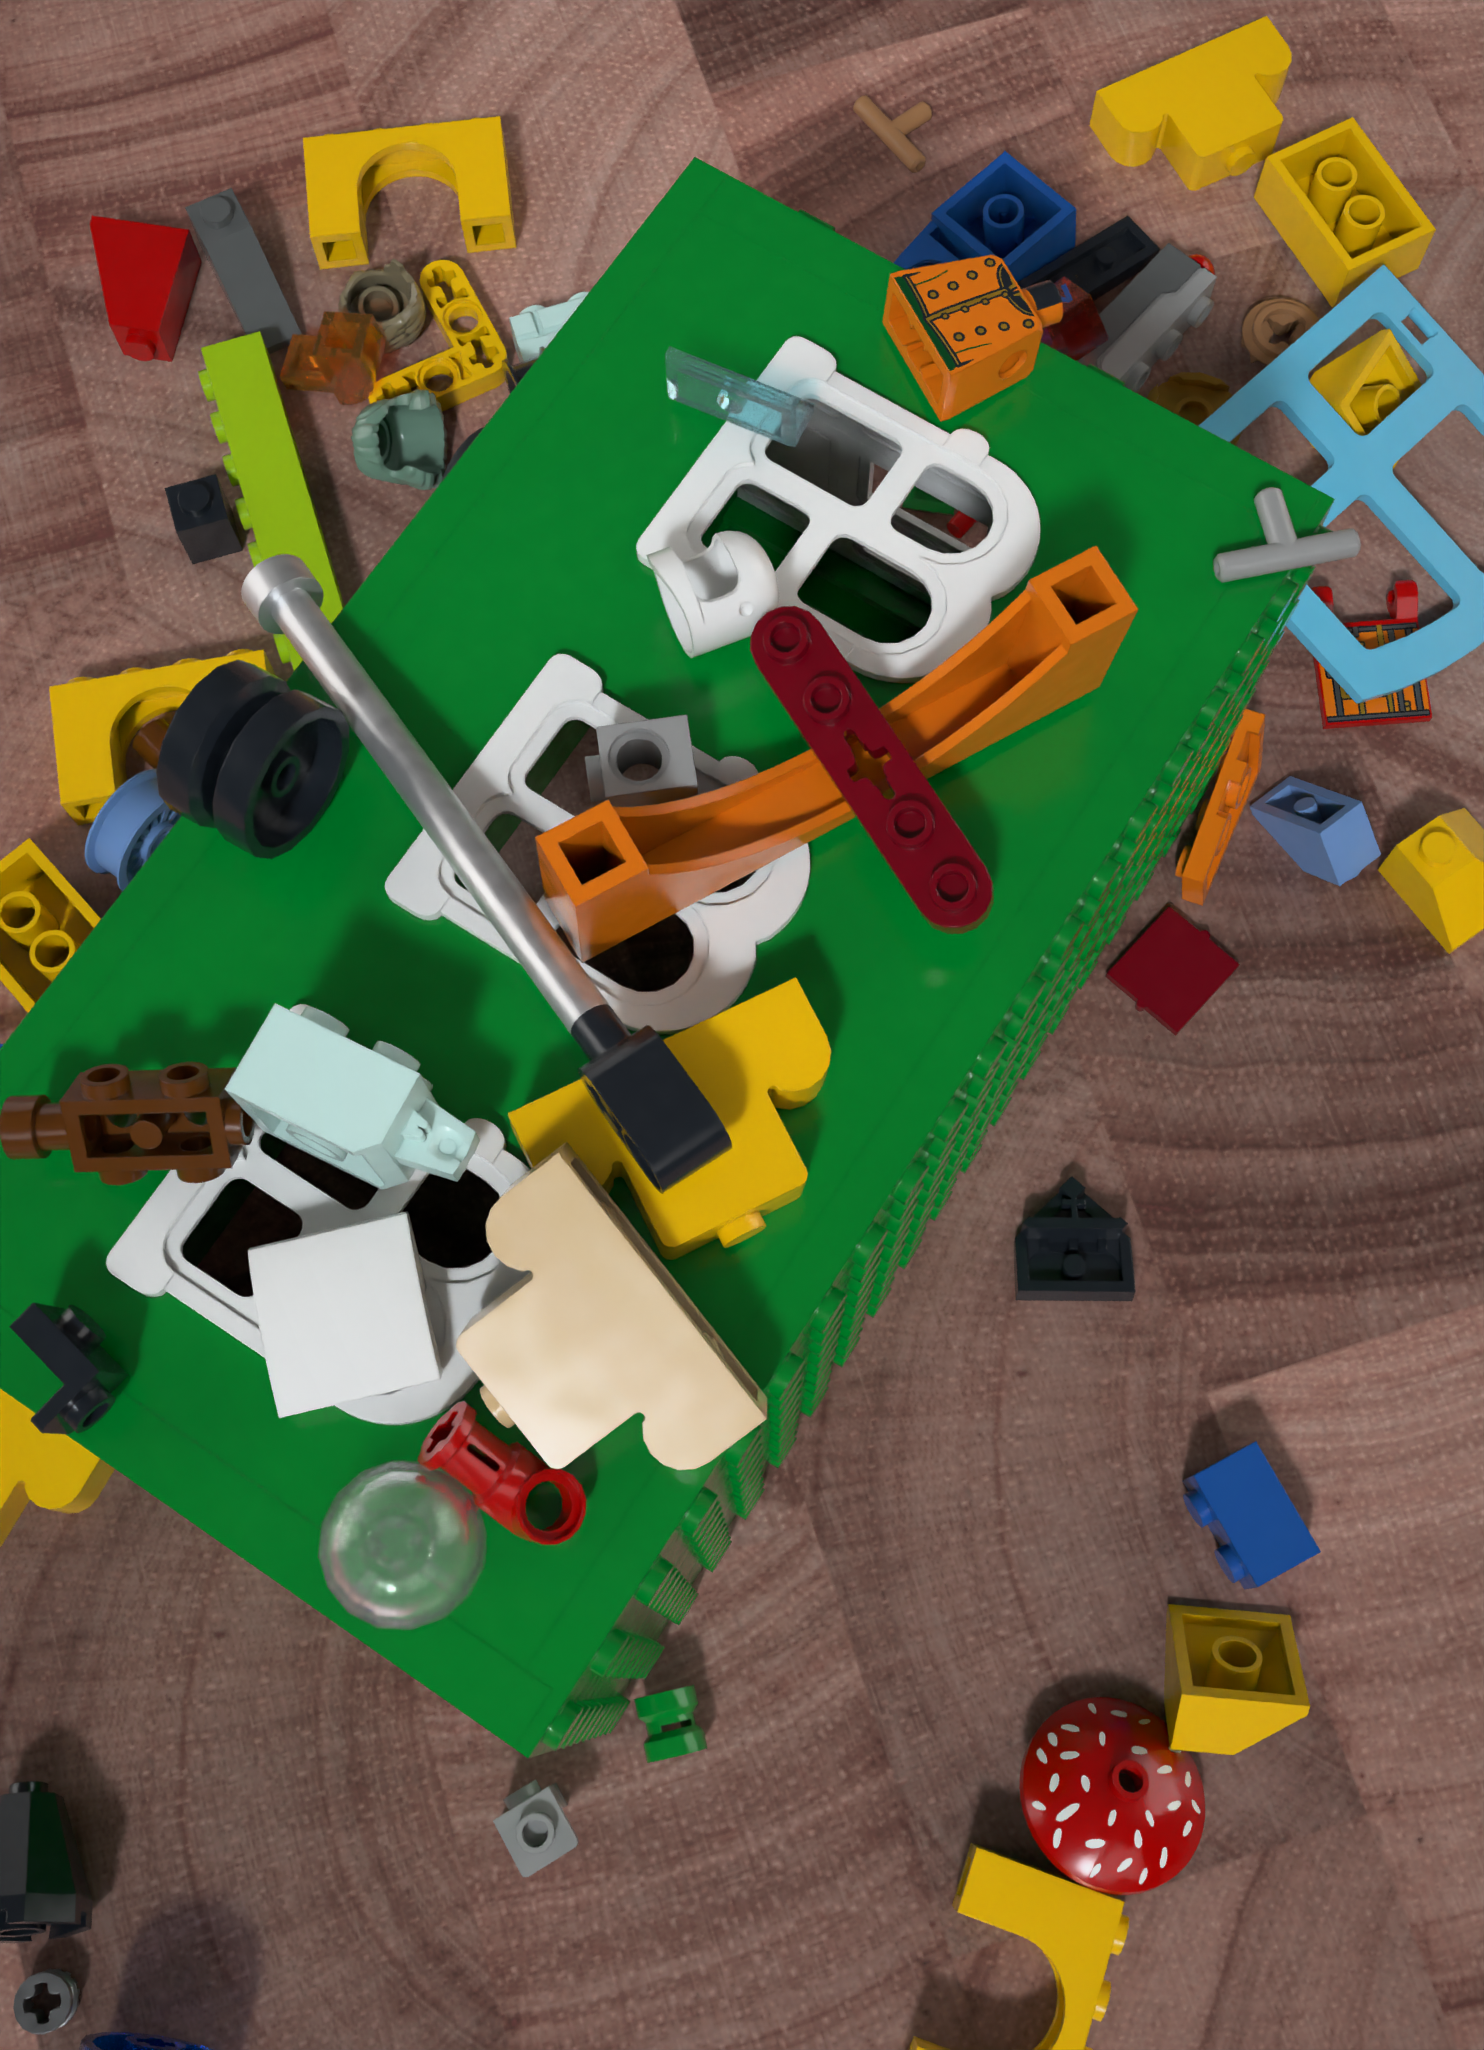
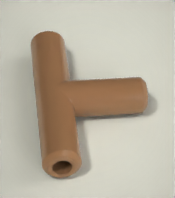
(894, 132)

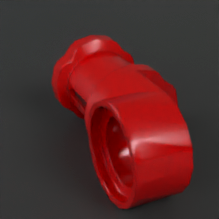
(500, 1475)

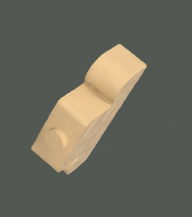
(599, 1331)

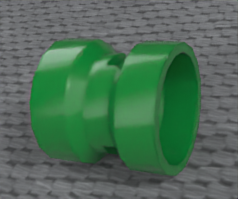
(665, 1709)

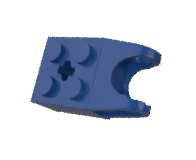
(997, 214)

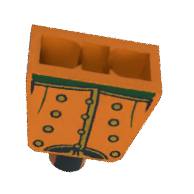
(967, 328)

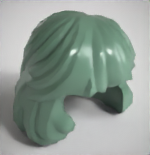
(402, 440)

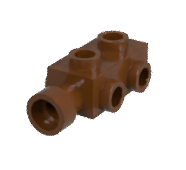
(134, 1123)

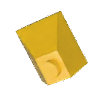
(1367, 382)
(1442, 876)
(1230, 1678)

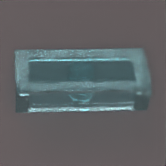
(736, 398)

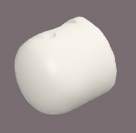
(716, 593)

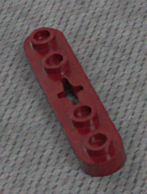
(914, 826)

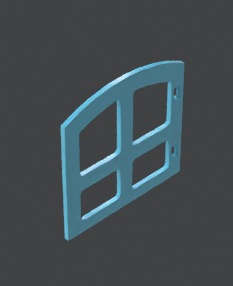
(1363, 471)

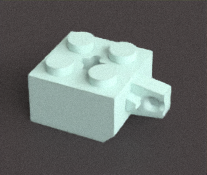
(347, 1101)

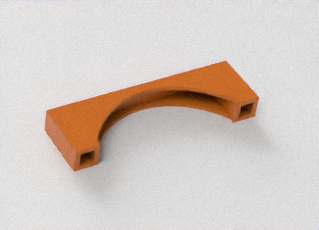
(639, 864)

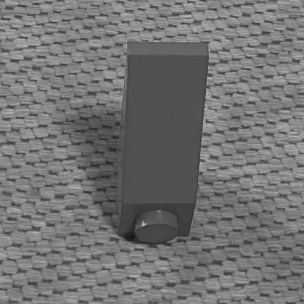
(242, 269)

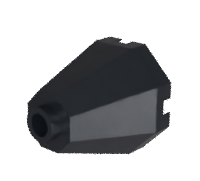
(39, 1867)

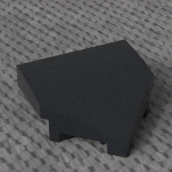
(1073, 1252)

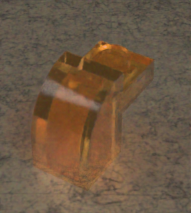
(337, 360)

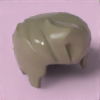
(392, 300)

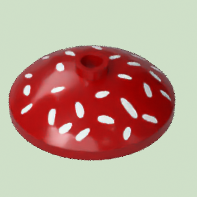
(1086, 1818)

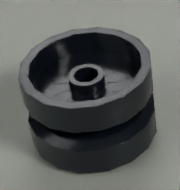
(252, 758)

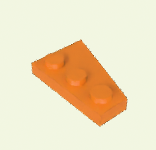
(1223, 810)

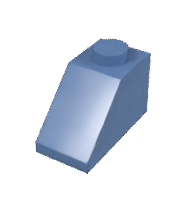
(1318, 829)

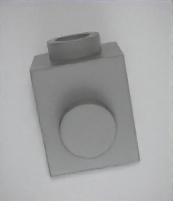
(536, 1827)

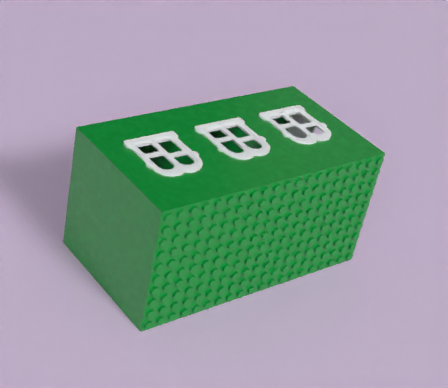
(498, 641)

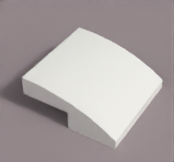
(343, 1314)

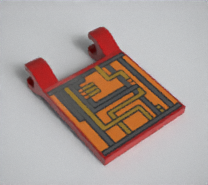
(1404, 706)

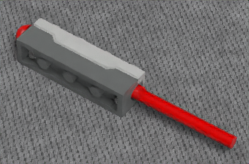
(1145, 324)

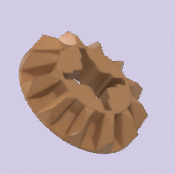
(1277, 318)

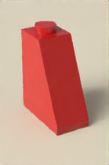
(145, 283)

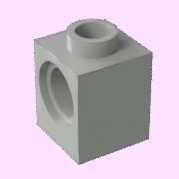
(654, 742)

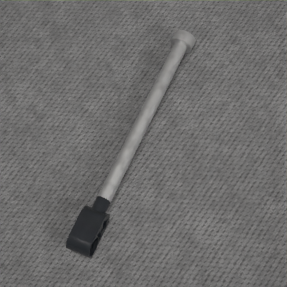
(628, 1076)

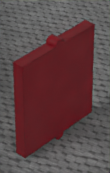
(1172, 970)

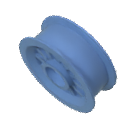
(129, 828)

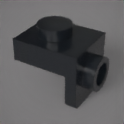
(71, 1349)

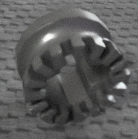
(34, 2019)

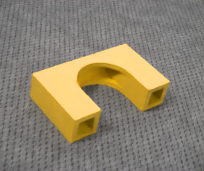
(353, 167)
(101, 715)
(1064, 1919)

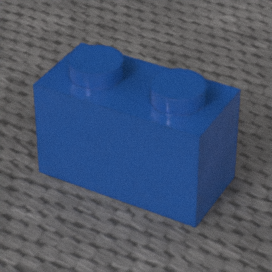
(1249, 1517)

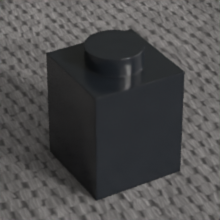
(203, 519)

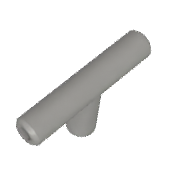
(1283, 547)

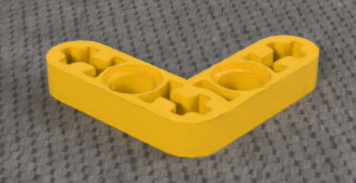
(459, 361)

